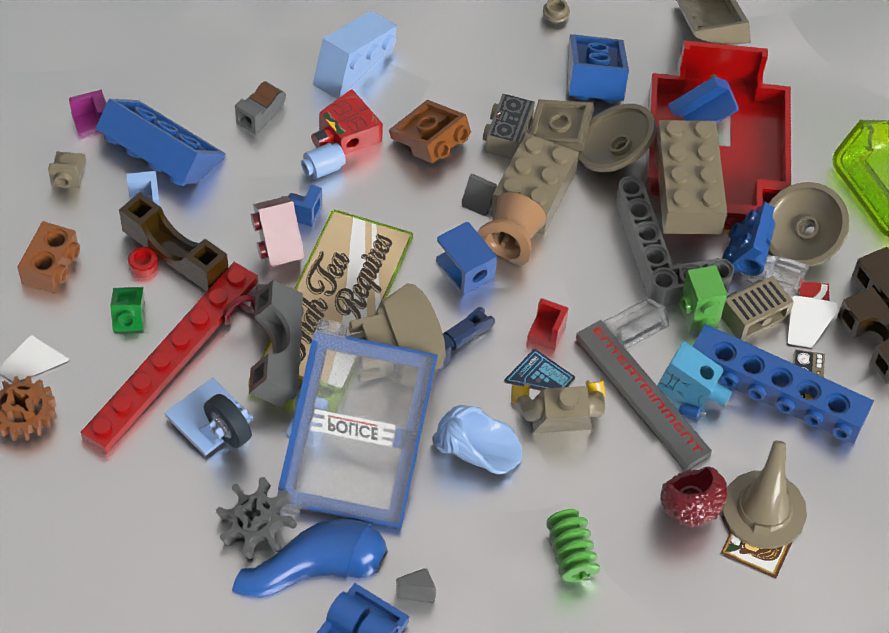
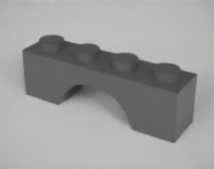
(280, 313)

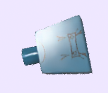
(693, 378)

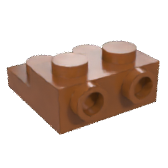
(431, 130)

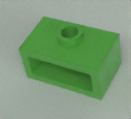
(702, 298)

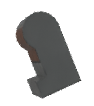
(259, 107)

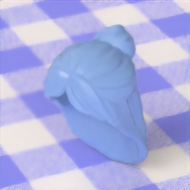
(478, 439)

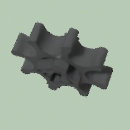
(264, 525)

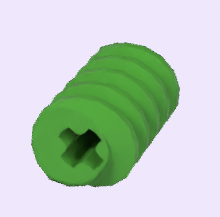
(571, 545)

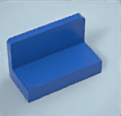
(706, 102)

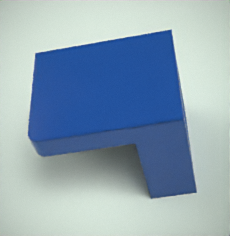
(307, 206)

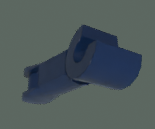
(466, 331)

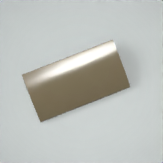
(716, 20)

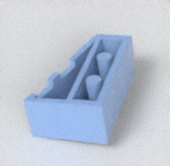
(353, 52)

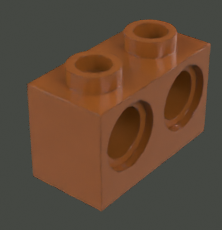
(51, 250)

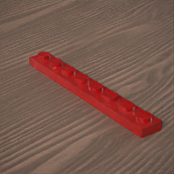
(167, 359)

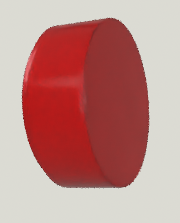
(143, 262)

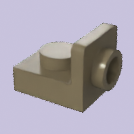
(67, 169)

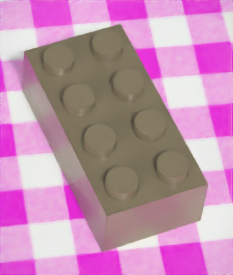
(690, 177)

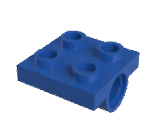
(751, 241)
(363, 613)

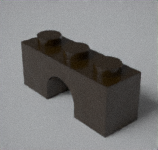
(869, 315)

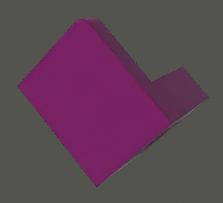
(86, 111)

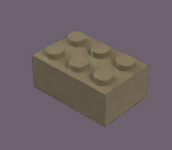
(541, 173)

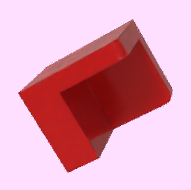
(548, 324)

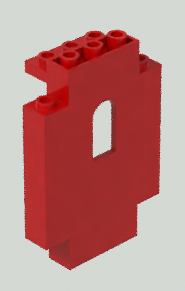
(760, 131)

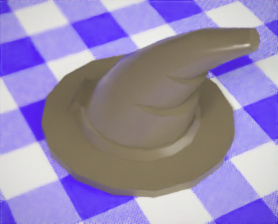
(765, 505)

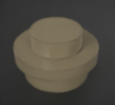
(556, 10)

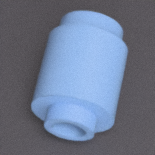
(323, 160)

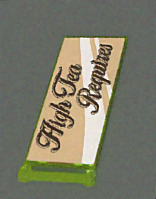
(347, 274)

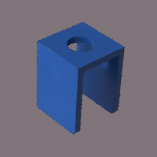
(466, 258)

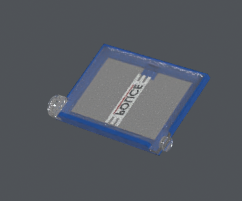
(356, 428)

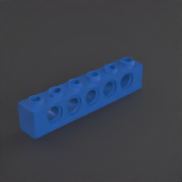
(794, 380)

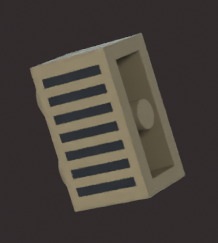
(756, 308)

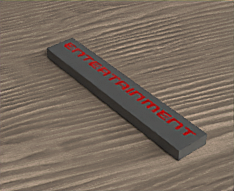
(643, 395)

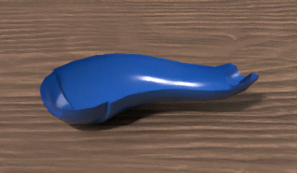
(323, 549)

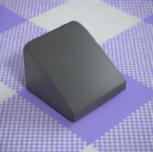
(478, 194)
(416, 586)

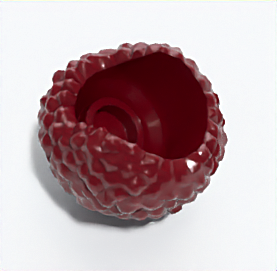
(694, 496)

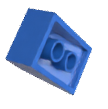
(597, 68)

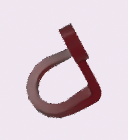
(249, 309)

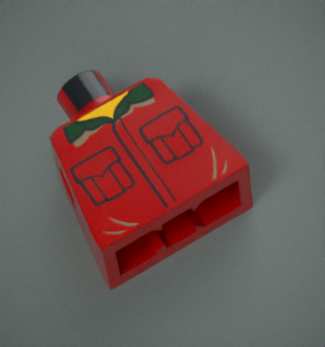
(349, 124)

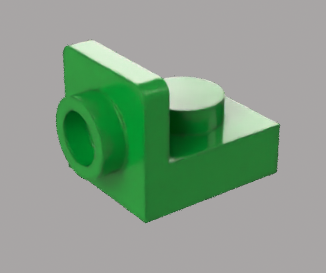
(127, 309)

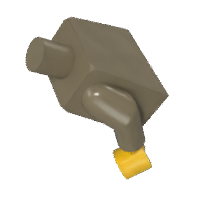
(561, 407)

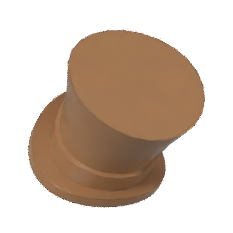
(513, 226)

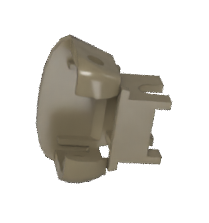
(404, 321)

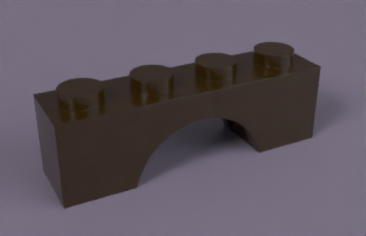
(149, 226)

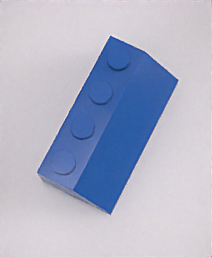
(158, 141)

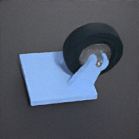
(211, 417)

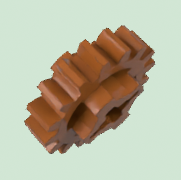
(22, 408)

